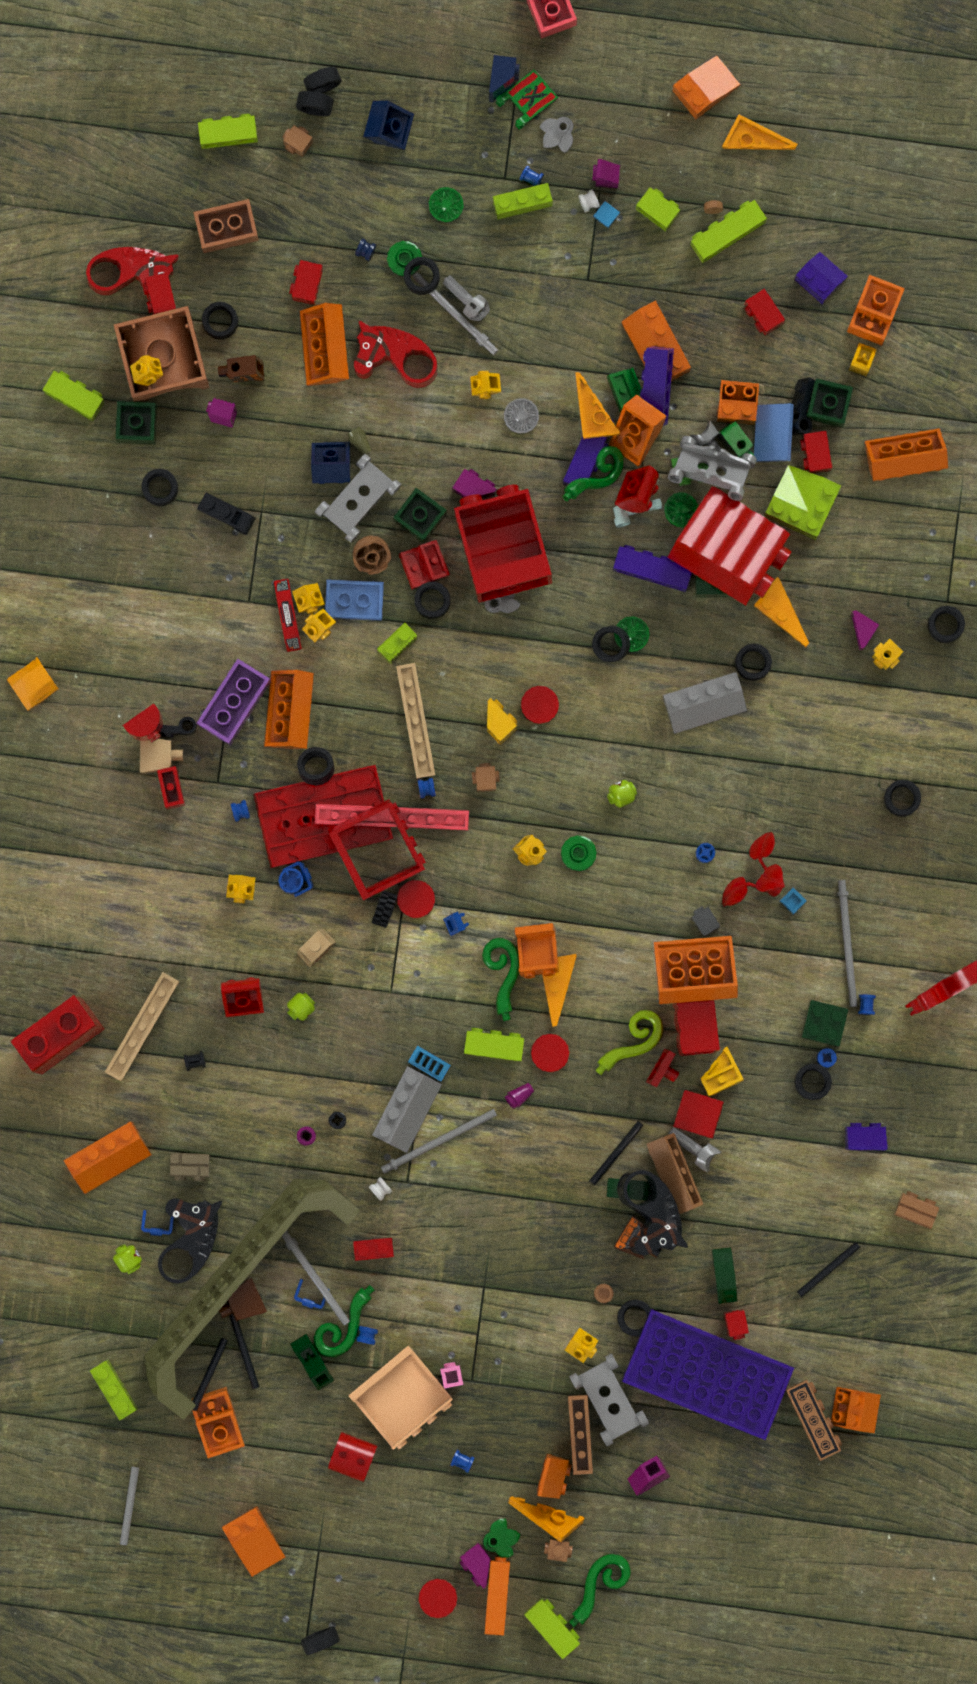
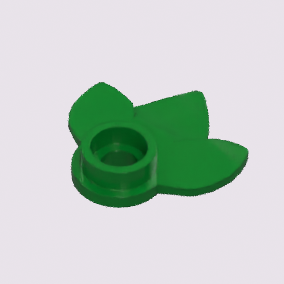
(504, 1538)

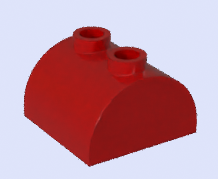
(638, 489)
(145, 725)
(242, 997)
(352, 1456)

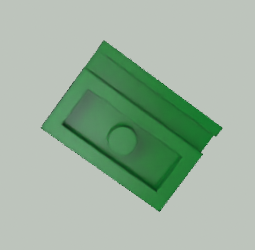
(624, 386)

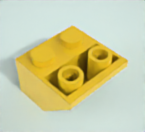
(499, 724)

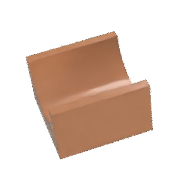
(170, 339)

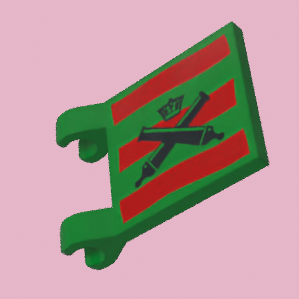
(530, 96)

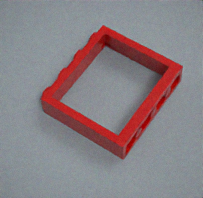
(393, 879)

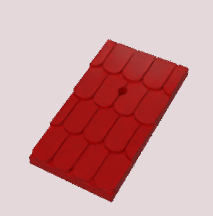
(293, 840)

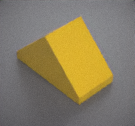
(862, 359)

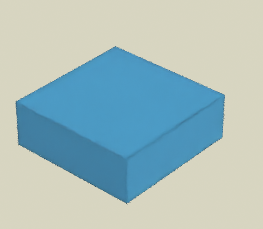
(606, 214)
(793, 900)

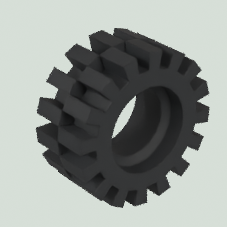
(384, 909)

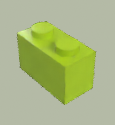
(658, 208)

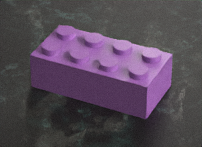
(233, 702)

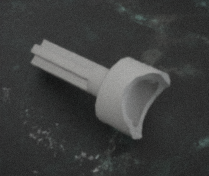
(473, 305)
(707, 438)
(704, 1154)

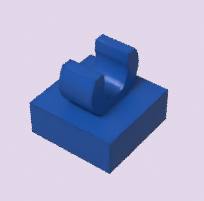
(454, 923)

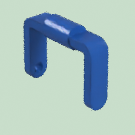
(156, 1231)
(306, 1302)

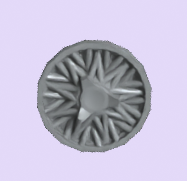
(521, 416)

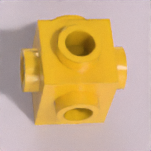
(146, 370)
(485, 384)
(308, 598)
(318, 625)
(888, 648)
(530, 850)
(240, 888)
(582, 1345)

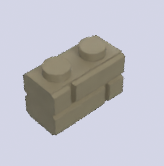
(190, 1165)

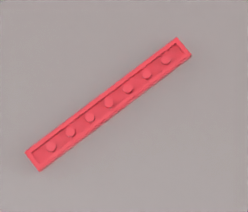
(413, 817)

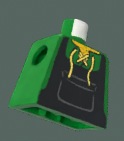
(731, 435)

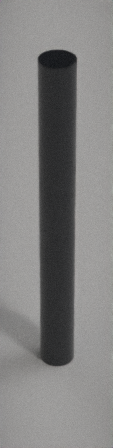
(615, 1154)
(828, 1269)
(244, 1352)
(209, 1372)

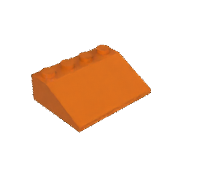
(695, 970)

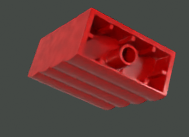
(502, 543)
(731, 547)
(696, 1027)
(57, 1035)

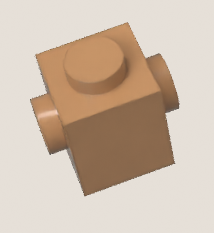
(297, 140)
(485, 777)
(558, 1550)

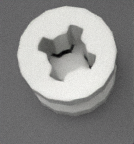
(588, 201)
(380, 1188)

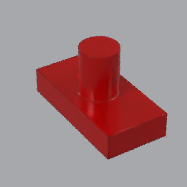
(662, 1069)

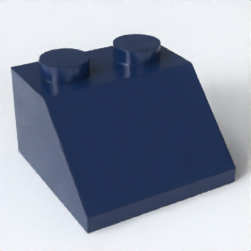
(503, 75)
(388, 124)
(330, 462)

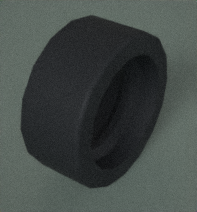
(323, 80)
(314, 103)
(407, 277)
(220, 306)
(157, 473)
(432, 614)
(960, 621)
(597, 640)
(767, 658)
(319, 779)
(902, 812)
(813, 1096)
(621, 1313)
(320, 1640)

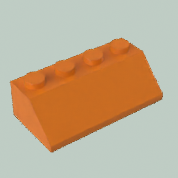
(649, 328)
(324, 344)
(906, 454)
(289, 709)
(107, 1157)

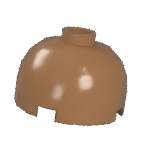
(371, 554)

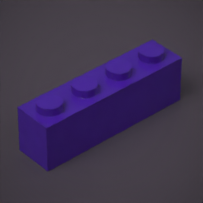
(657, 378)
(585, 459)
(651, 568)

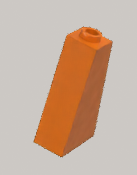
(497, 1596)

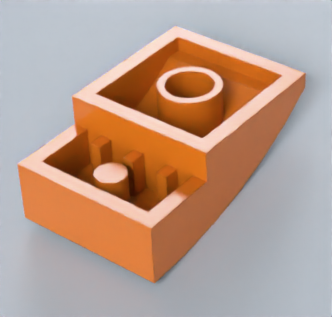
(875, 310)
(218, 1423)

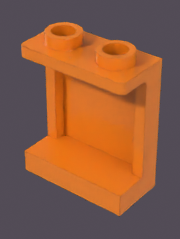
(537, 950)

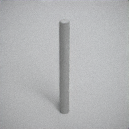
(129, 1506)

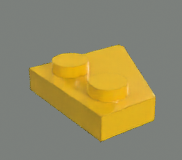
(721, 1074)

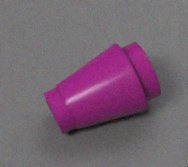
(519, 1095)
(302, 1131)

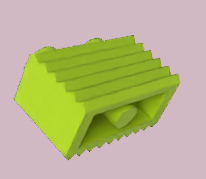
(397, 643)

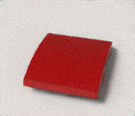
(424, 564)
(698, 1114)

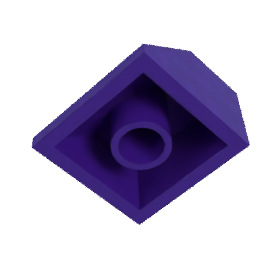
(820, 277)
(865, 1138)

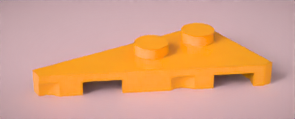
(750, 135)
(594, 418)
(779, 610)
(557, 986)
(549, 1519)

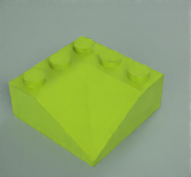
(802, 501)

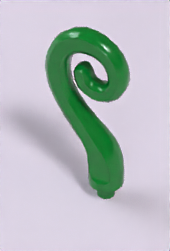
(579, 485)
(503, 1002)
(357, 1303)
(586, 1607)

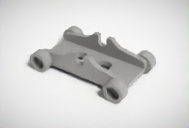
(693, 455)
(348, 519)
(603, 1376)

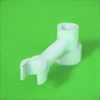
(622, 516)

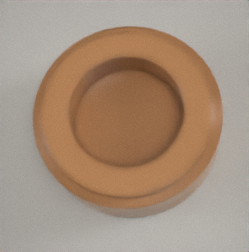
(713, 207)
(603, 1293)

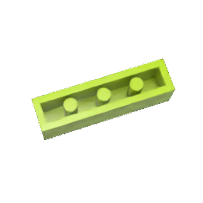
(728, 231)

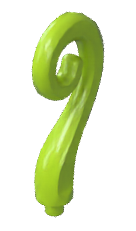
(610, 1058)

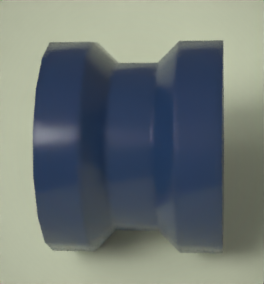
(365, 249)

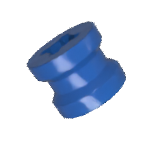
(426, 788)
(240, 810)
(705, 850)
(828, 1059)
(367, 1335)

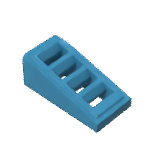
(419, 1065)

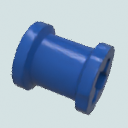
(531, 176)
(866, 1004)
(462, 1461)

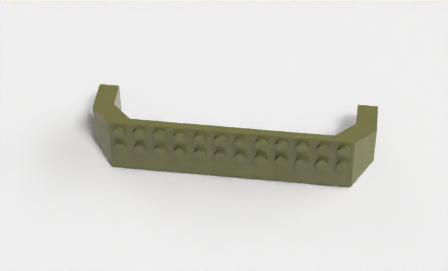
(298, 1197)

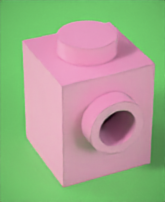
(451, 1375)

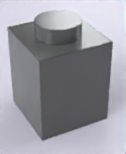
(705, 921)

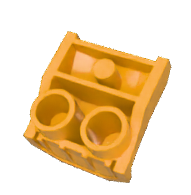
(32, 684)

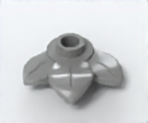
(555, 135)
(505, 604)

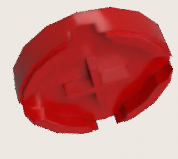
(539, 704)
(416, 899)
(550, 1052)
(437, 1598)

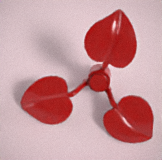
(770, 881)

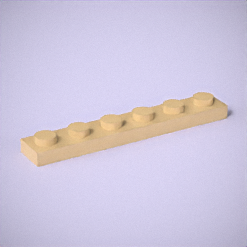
(415, 721)
(142, 1026)

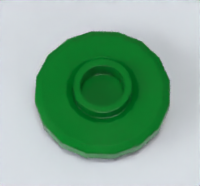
(446, 204)
(400, 255)
(680, 509)
(637, 632)
(578, 853)

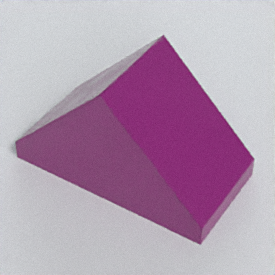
(863, 628)

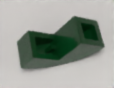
(636, 1189)
(724, 1275)
(312, 1362)

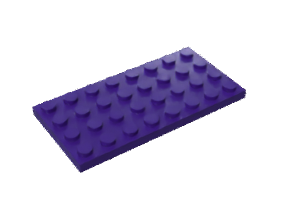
(707, 1374)

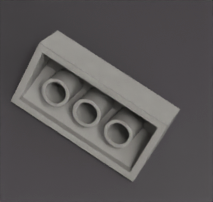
(705, 702)
(407, 1109)

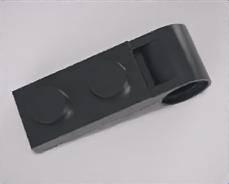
(801, 401)
(226, 513)
(169, 731)

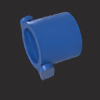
(292, 881)

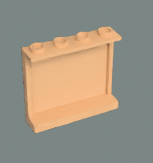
(401, 1398)

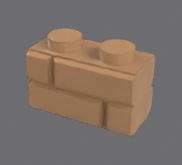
(916, 1210)

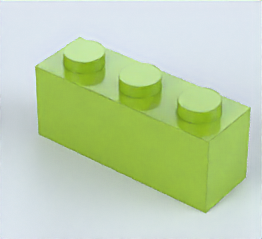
(227, 131)
(522, 201)
(74, 395)
(494, 1045)
(113, 1390)
(552, 1627)

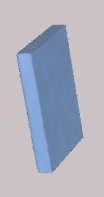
(773, 432)
(354, 599)

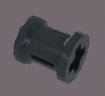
(194, 1061)
(342, 1123)

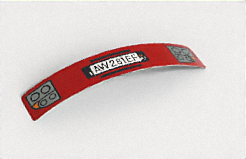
(287, 615)

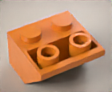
(738, 402)
(855, 1410)

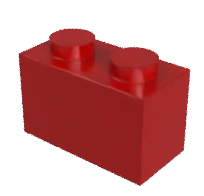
(307, 282)
(159, 293)
(764, 312)
(816, 452)
(171, 787)
(373, 1249)
(736, 1324)

